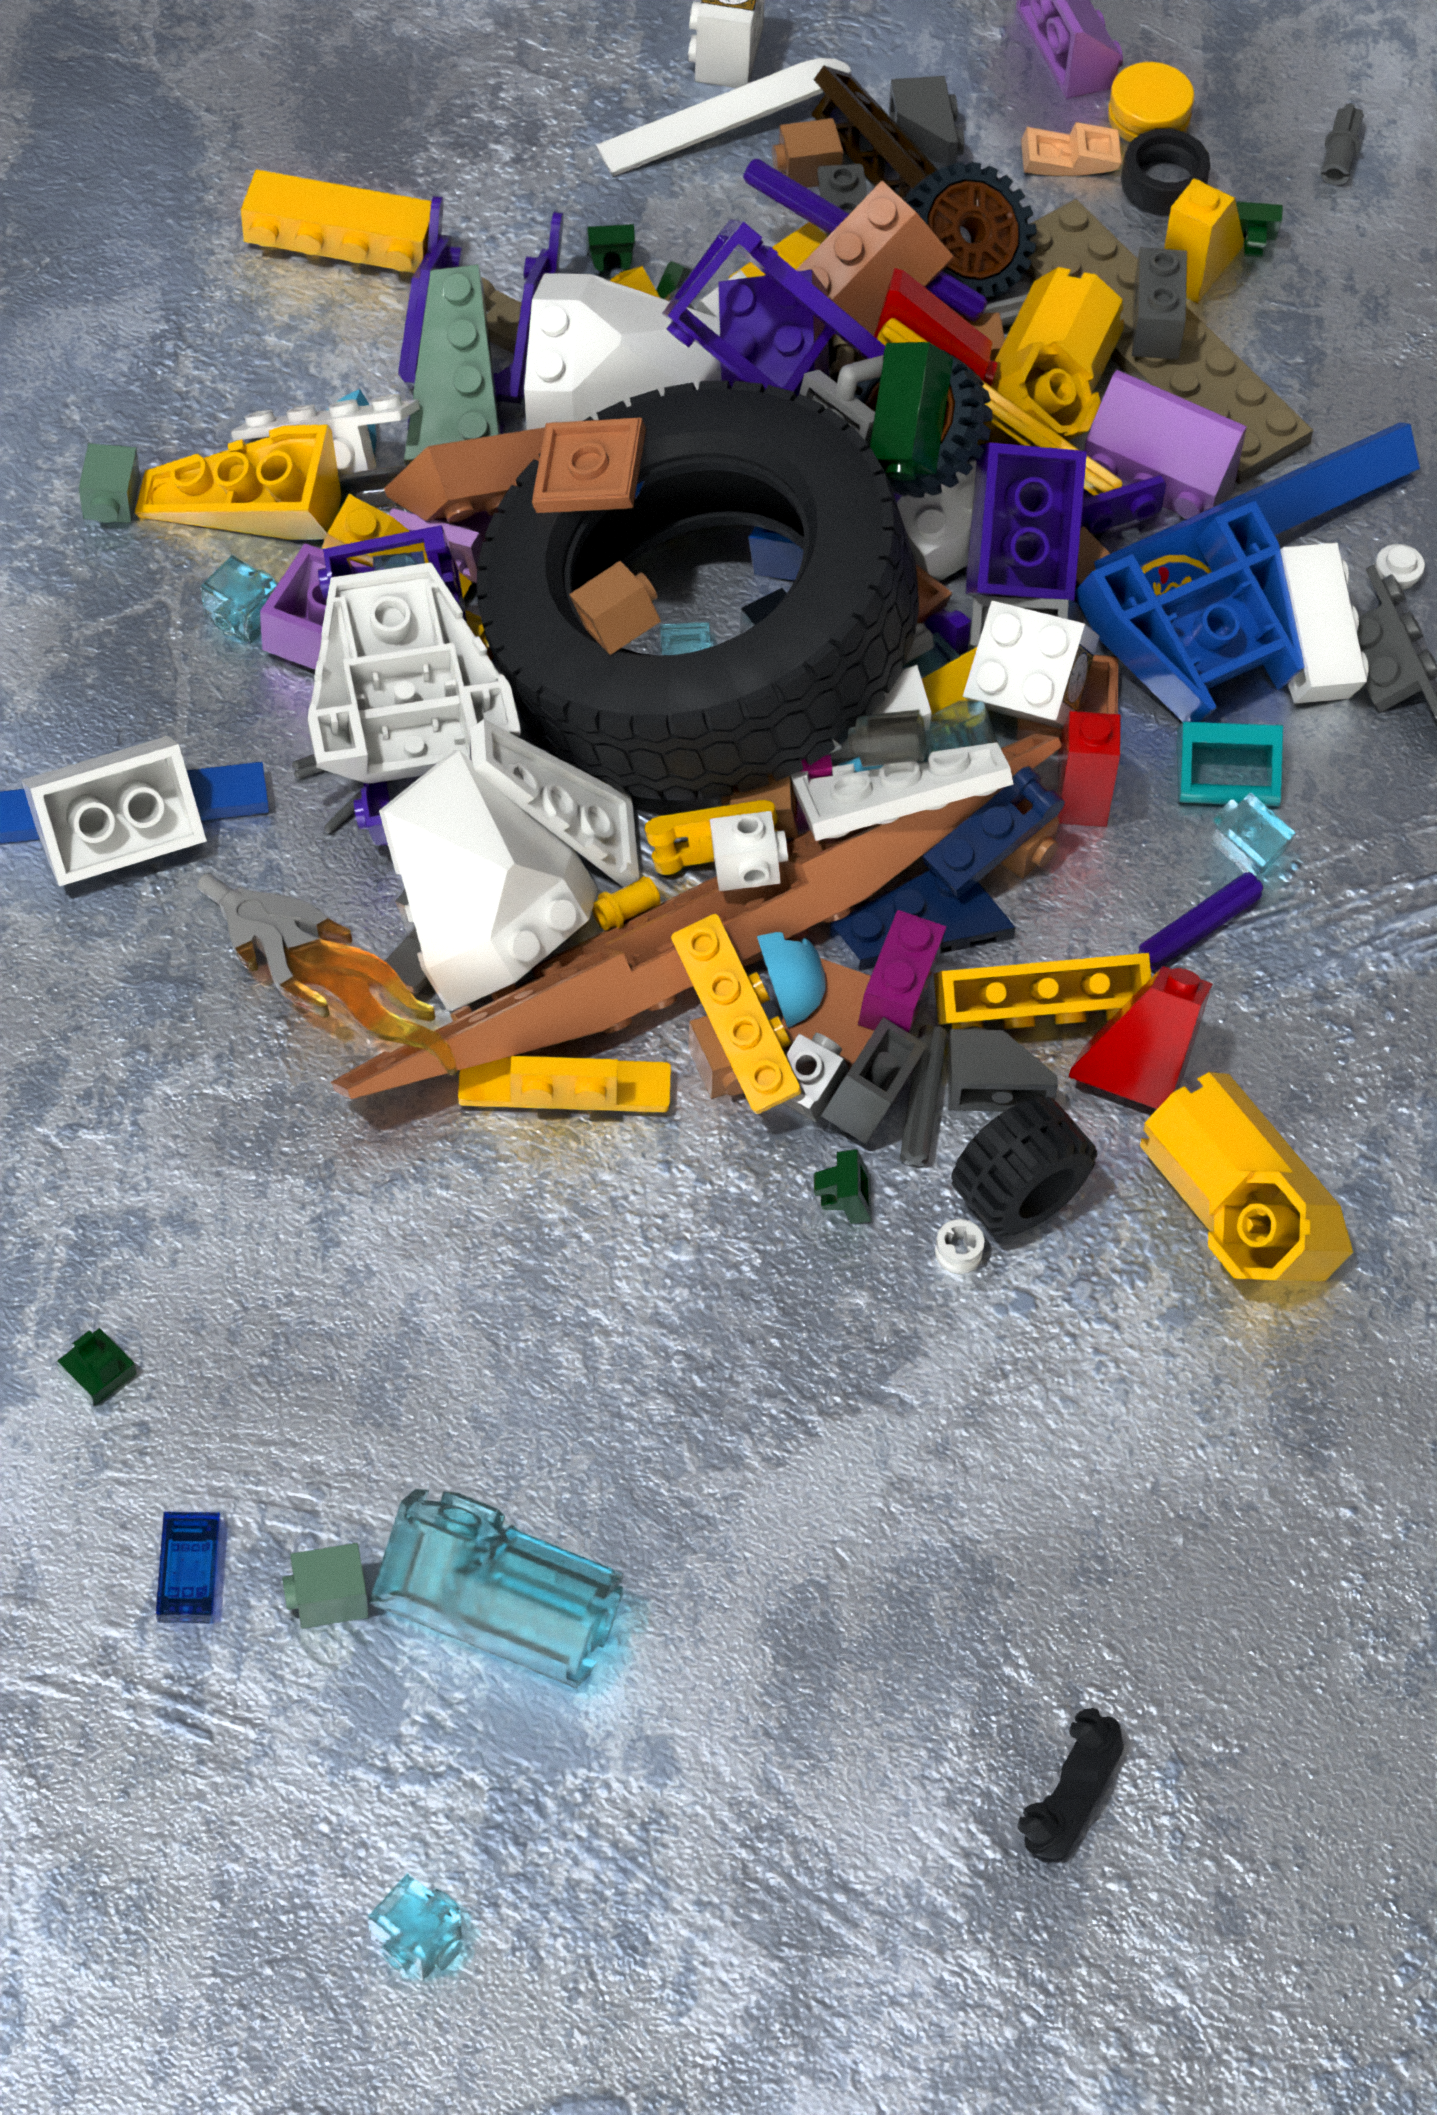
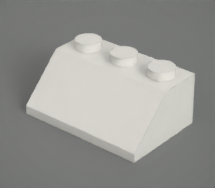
(114, 810)

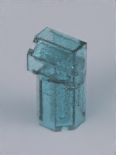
(496, 1586)

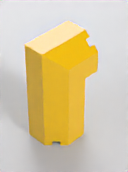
(1058, 352)
(1246, 1185)

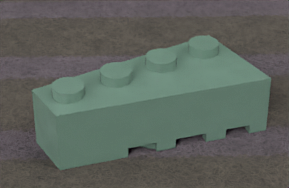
(453, 365)

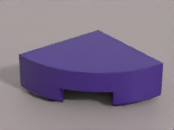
(953, 628)

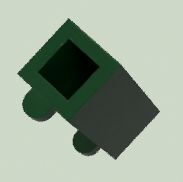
(911, 408)

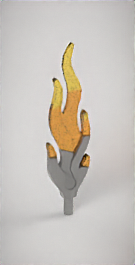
(327, 964)

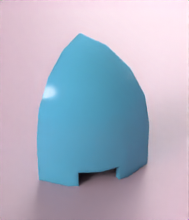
(795, 975)

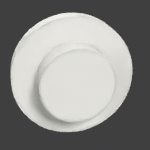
(1402, 562)

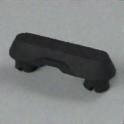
(1055, 1823)

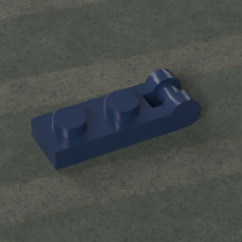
(993, 832)

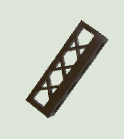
(879, 129)

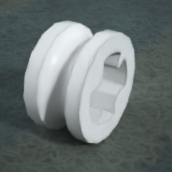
(946, 1252)

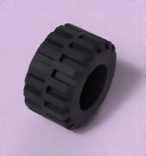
(1023, 1166)

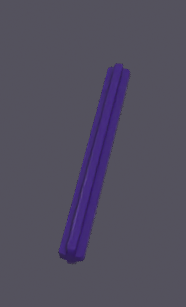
(828, 217)

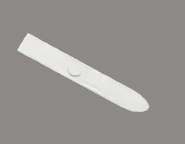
(714, 116)

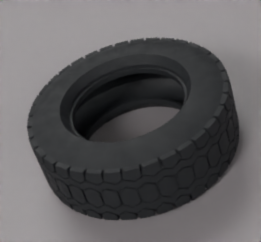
(758, 697)

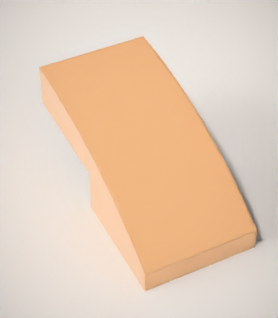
(1083, 152)

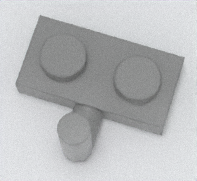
(840, 395)

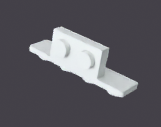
(345, 419)

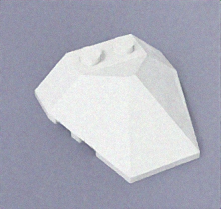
(601, 347)
(400, 677)
(481, 881)

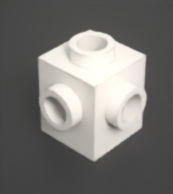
(747, 850)

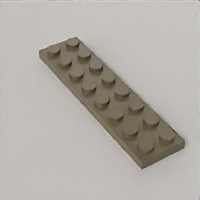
(1206, 367)

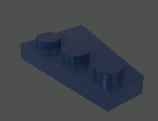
(967, 918)

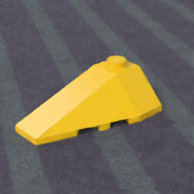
(262, 488)

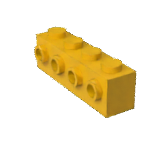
(336, 221)
(1039, 989)

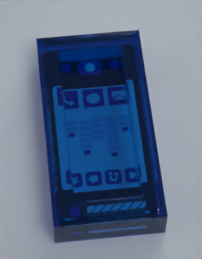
(188, 1567)

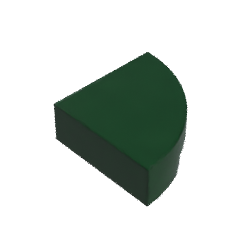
(672, 278)

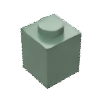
(109, 483)
(326, 1586)

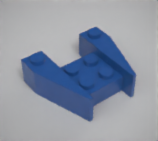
(1207, 626)

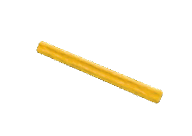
(1015, 420)

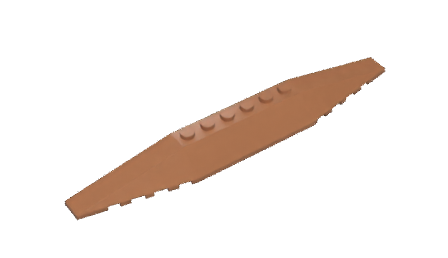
(638, 967)

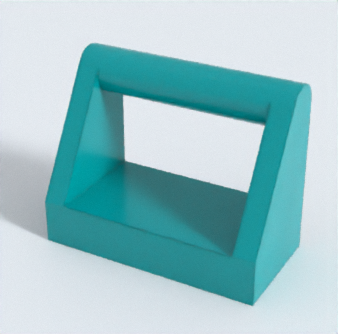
(1229, 736)

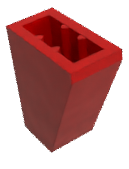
(936, 323)
(1088, 767)
(1148, 1040)

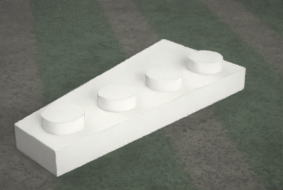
(882, 795)
(562, 798)

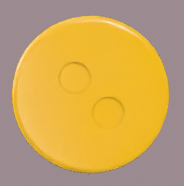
(1150, 98)

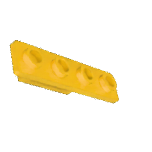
(736, 1013)
(567, 1084)

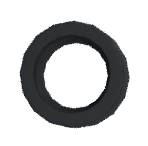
(1162, 146)

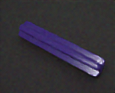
(1202, 920)

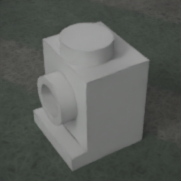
(823, 1082)

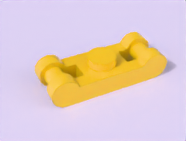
(695, 825)

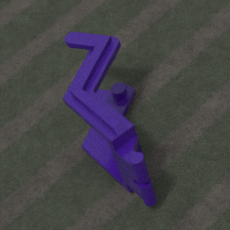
(441, 255)

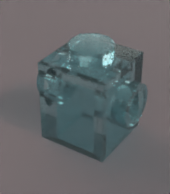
(235, 597)
(1250, 835)
(416, 1928)

